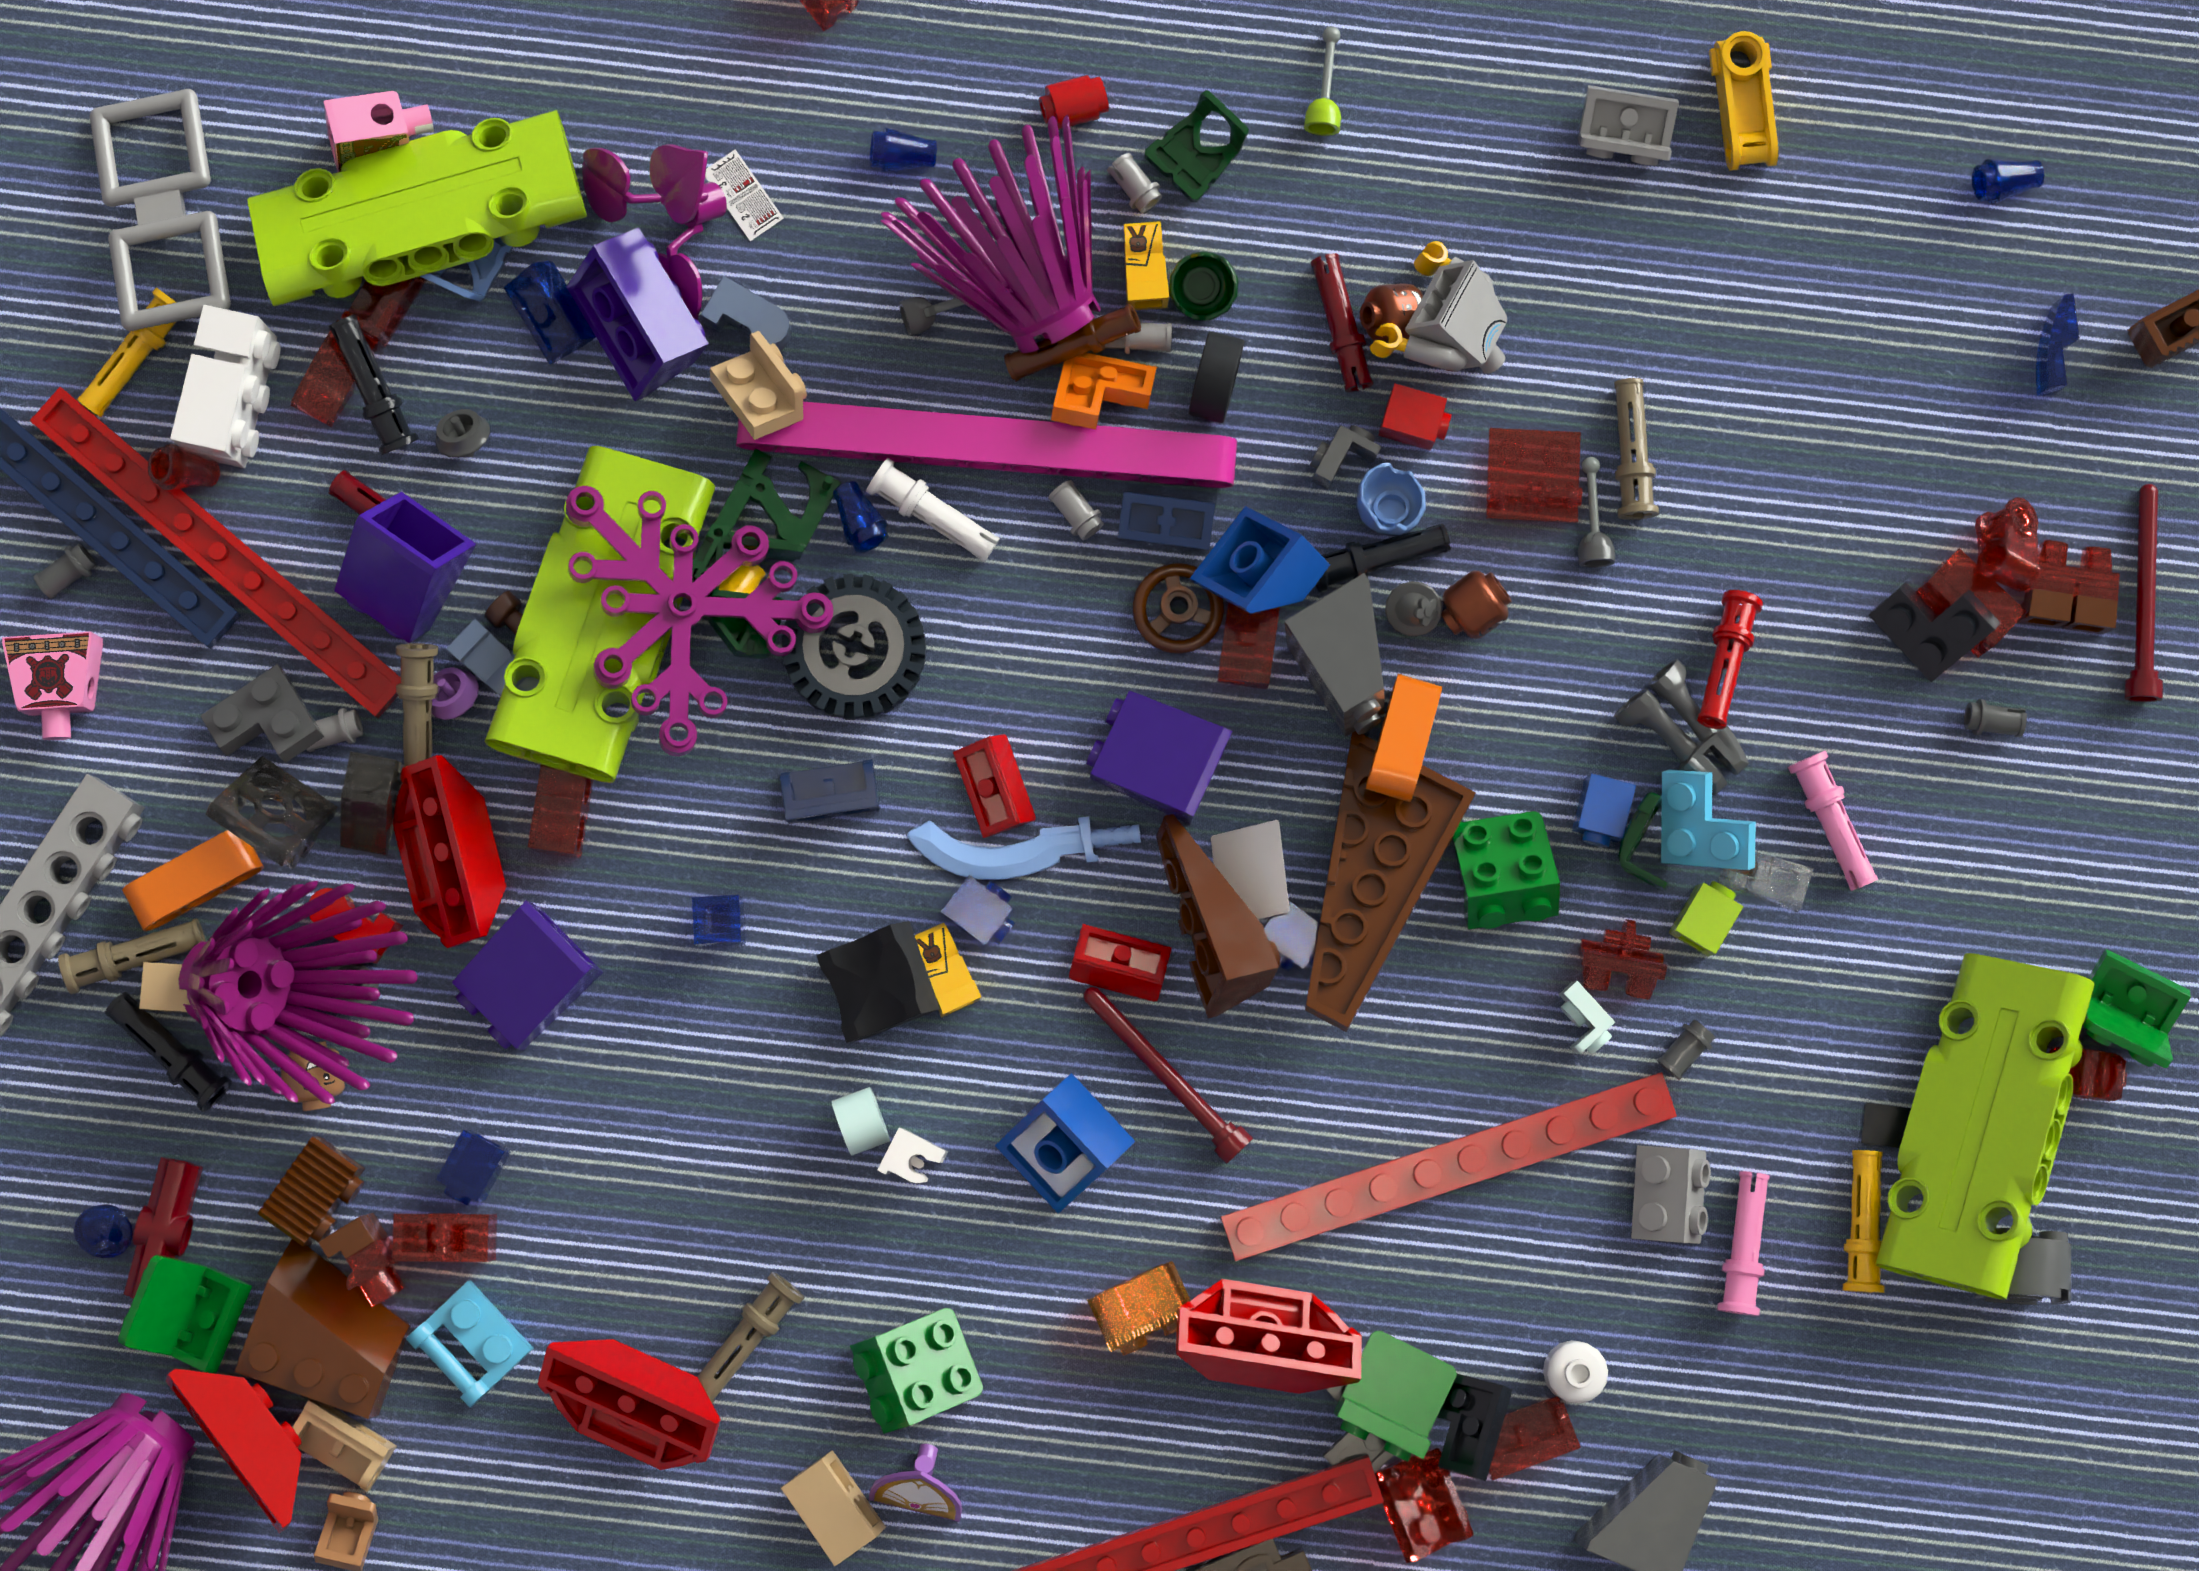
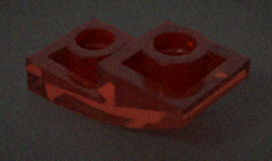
(327, 382)

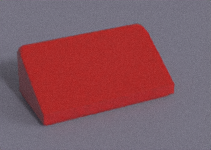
(994, 785)
(1119, 963)

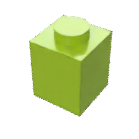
(1706, 917)

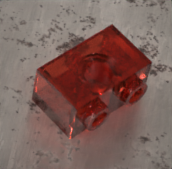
(444, 1237)

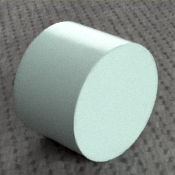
(860, 1121)

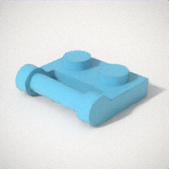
(482, 1333)

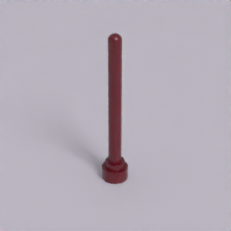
(2144, 681)
(1226, 1136)

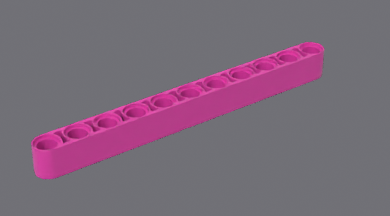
(1004, 445)

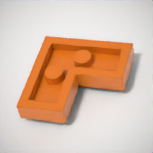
(1097, 378)

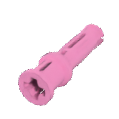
(1825, 799)
(1743, 1267)

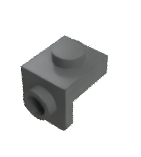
(1330, 457)

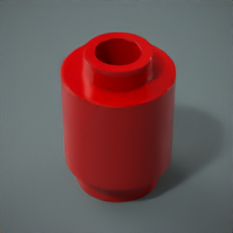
(1077, 97)

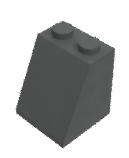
(1340, 655)
(1652, 1516)

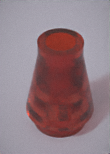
(179, 468)

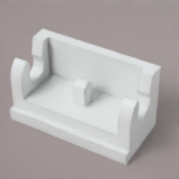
(902, 1156)

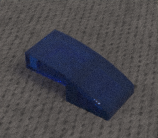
(2057, 334)

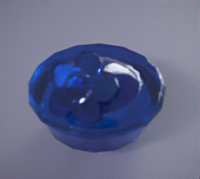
(103, 1231)

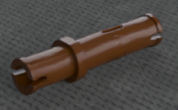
(1089, 337)

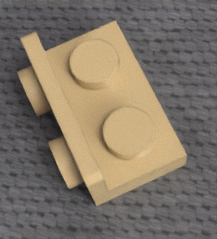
(760, 388)

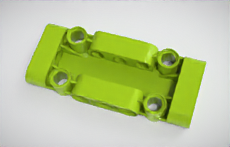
(415, 208)
(565, 628)
(1985, 1125)

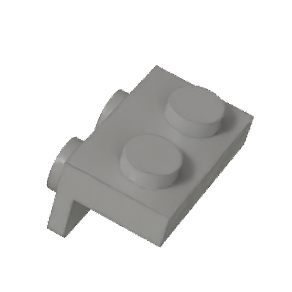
(1627, 125)
(1670, 1194)

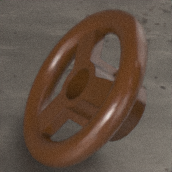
(1151, 631)

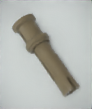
(1630, 473)
(417, 692)
(111, 960)
(764, 1324)

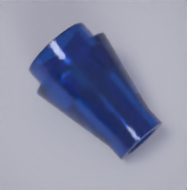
(900, 151)
(2003, 179)
(860, 520)

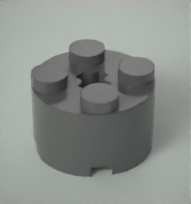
(2040, 1271)

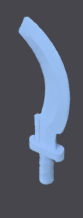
(1018, 858)

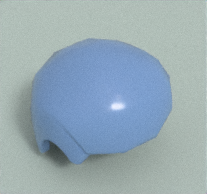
(1390, 500)

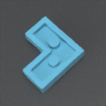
(1692, 834)

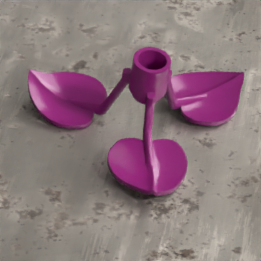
(679, 181)

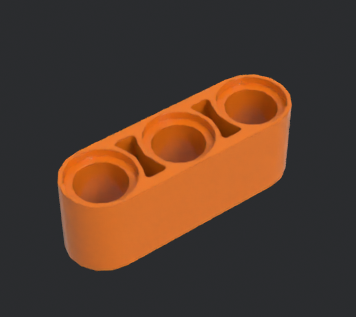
(1404, 738)
(191, 879)

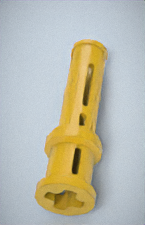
(125, 360)
(1865, 1223)

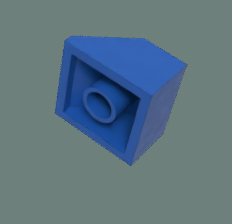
(1260, 564)
(1065, 1143)

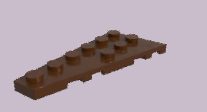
(1375, 877)

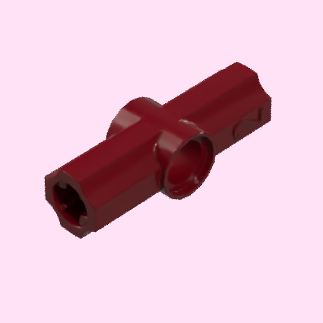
(166, 1220)

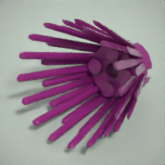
(1021, 286)
(252, 986)
(125, 1465)

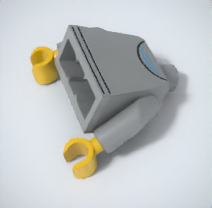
(1455, 319)

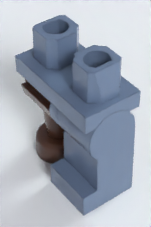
(483, 652)

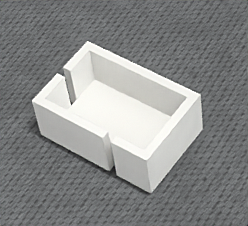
(226, 392)

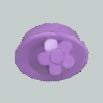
(456, 693)

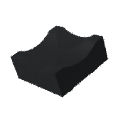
(879, 981)

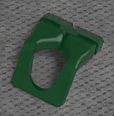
(1183, 156)
(1633, 835)

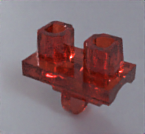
(1642, 966)

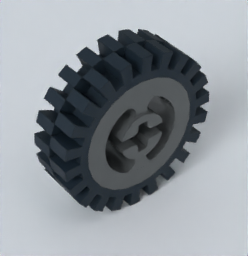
(834, 689)

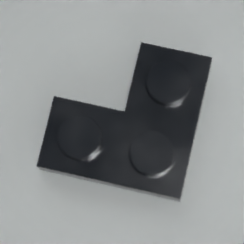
(1932, 640)
(1475, 1419)

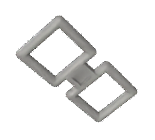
(159, 208)

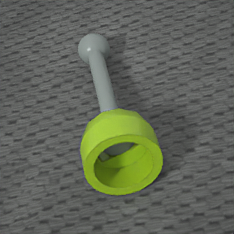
(1323, 114)

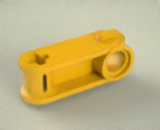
(1745, 101)

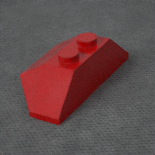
(447, 851)
(1267, 1338)
(630, 1401)
(245, 1436)

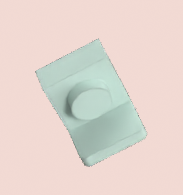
(1581, 1009)

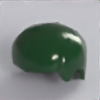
(1203, 286)

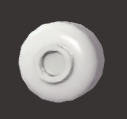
(1575, 1371)

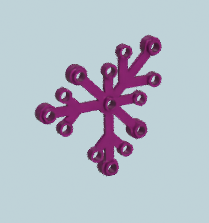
(643, 565)

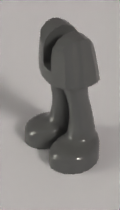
(1646, 710)

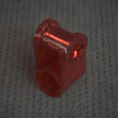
(2006, 547)

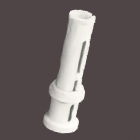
(914, 499)

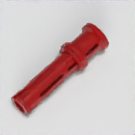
(1733, 638)

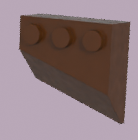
(322, 1337)

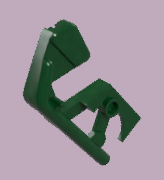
(790, 544)

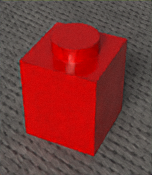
(1414, 417)

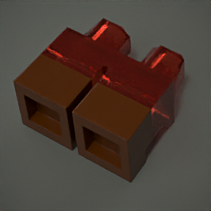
(2073, 596)
(369, 1256)

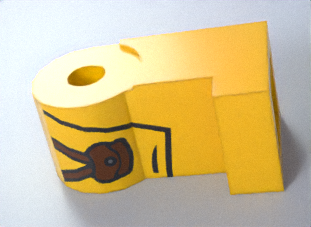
(1145, 266)
(946, 970)

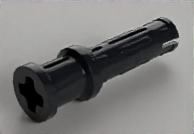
(381, 406)
(1390, 552)
(182, 1064)

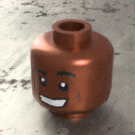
(1389, 305)
(1475, 604)

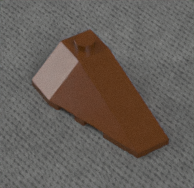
(1228, 939)

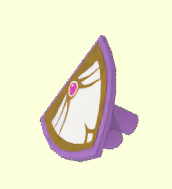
(918, 1489)

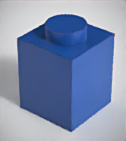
(1603, 810)

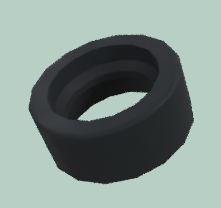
(1216, 377)

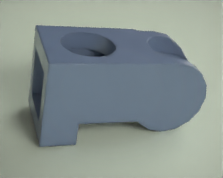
(747, 313)

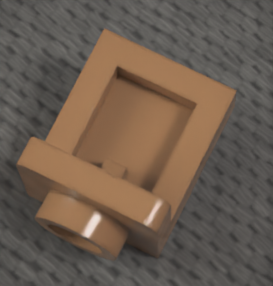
(347, 1531)

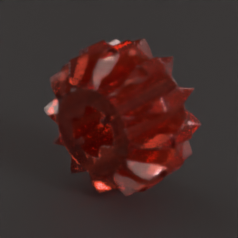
(2098, 1075)

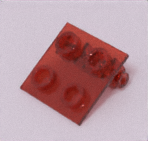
(1533, 475)

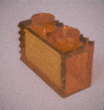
(1139, 1307)

